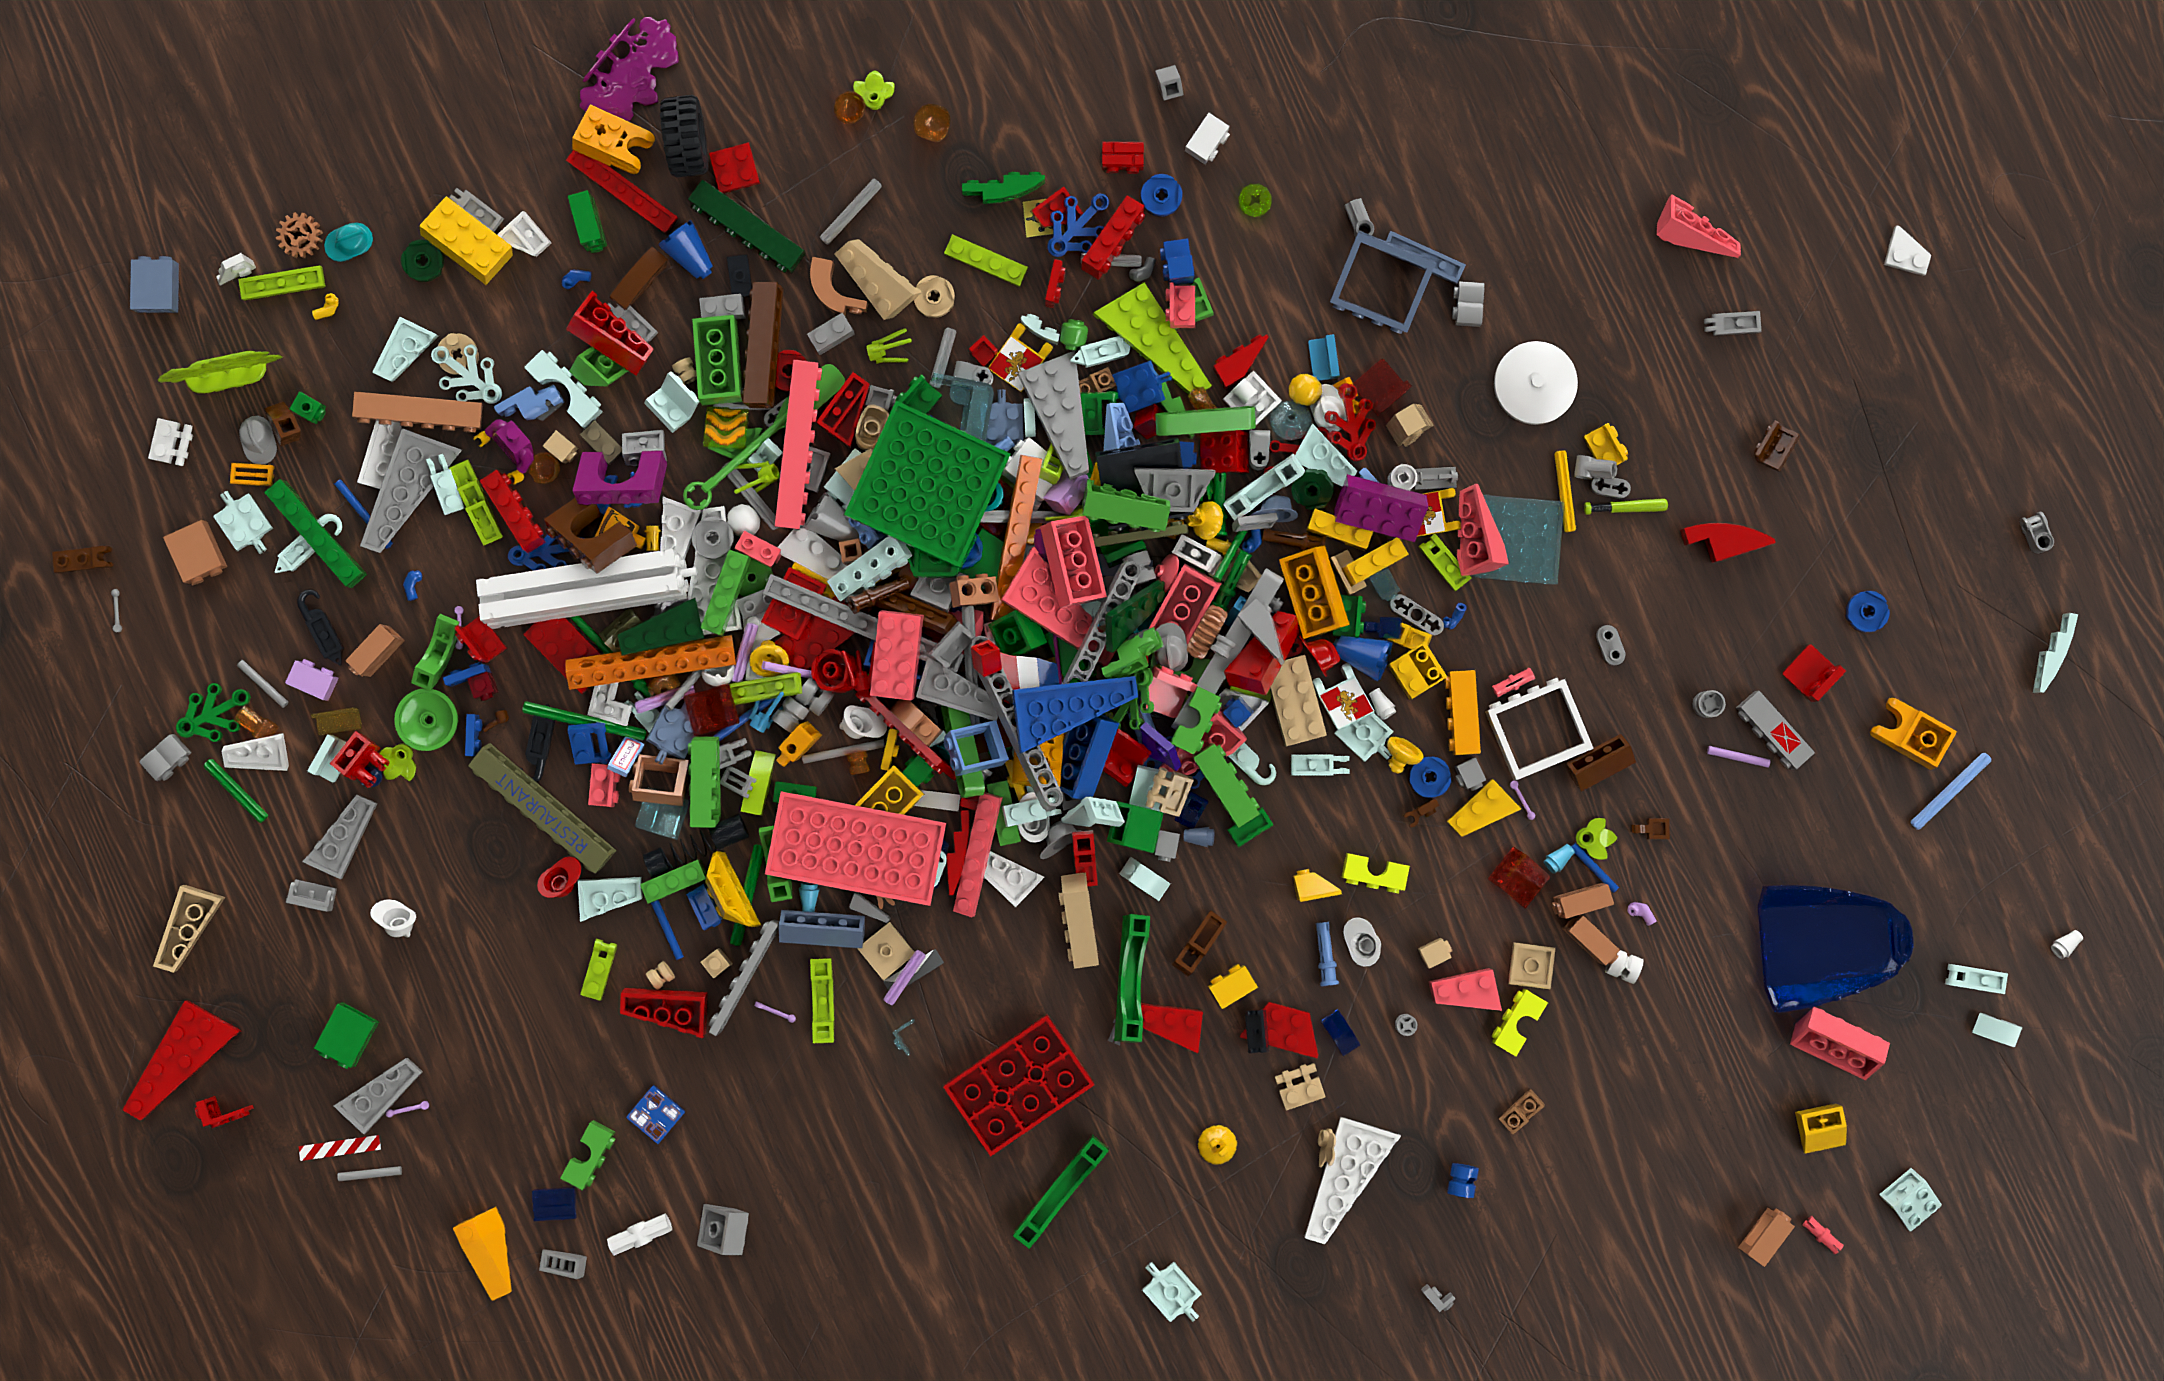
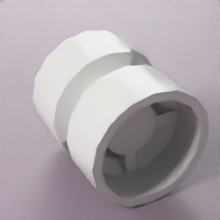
(1403, 477)
(1626, 967)

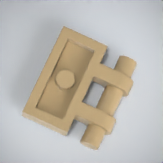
(1175, 794)
(1300, 1093)

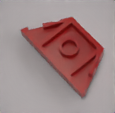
(1289, 1029)

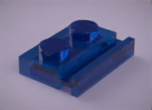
(554, 1204)

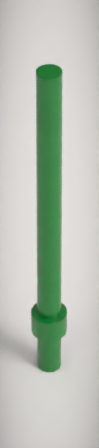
(639, 684)

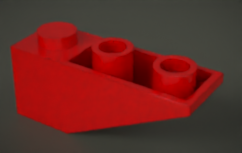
(1235, 367)

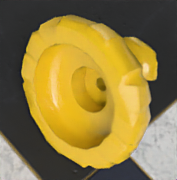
(1206, 520)
(770, 653)
(1402, 753)
(1217, 1136)

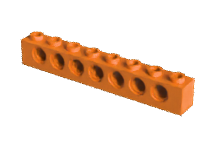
(651, 663)

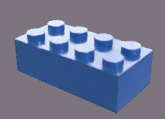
(1085, 756)

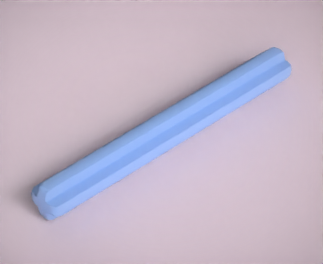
(1951, 790)

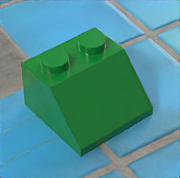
(1016, 634)

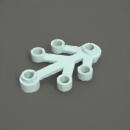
(470, 376)

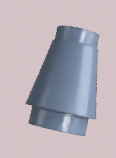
(1199, 836)

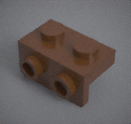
(1776, 446)

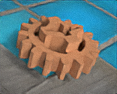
(299, 227)

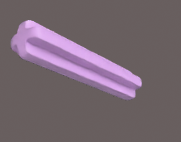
(744, 651)
(657, 700)
(904, 977)

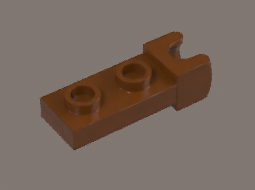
(81, 559)

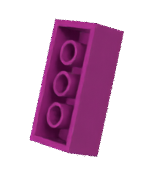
(1380, 508)

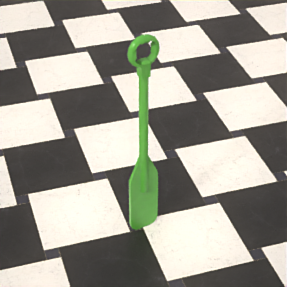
(830, 384)

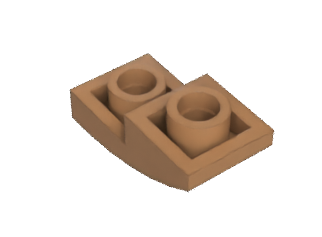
(1097, 382)
(1521, 1111)

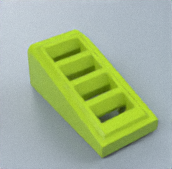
(1049, 472)

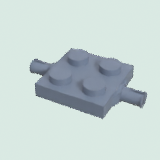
(1005, 420)
(671, 733)

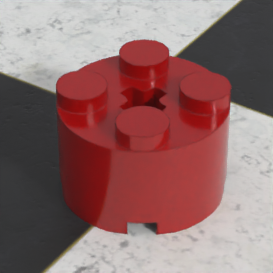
(831, 672)

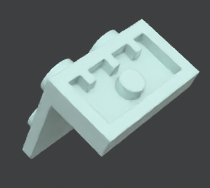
(673, 402)
(1094, 811)
(1911, 1199)

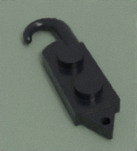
(321, 629)
(539, 744)

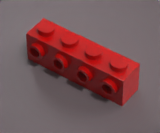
(1112, 238)
(513, 512)

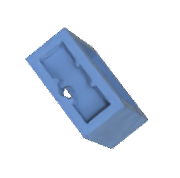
(993, 740)

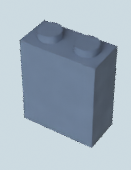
(154, 285)

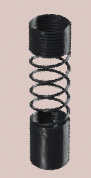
(723, 835)

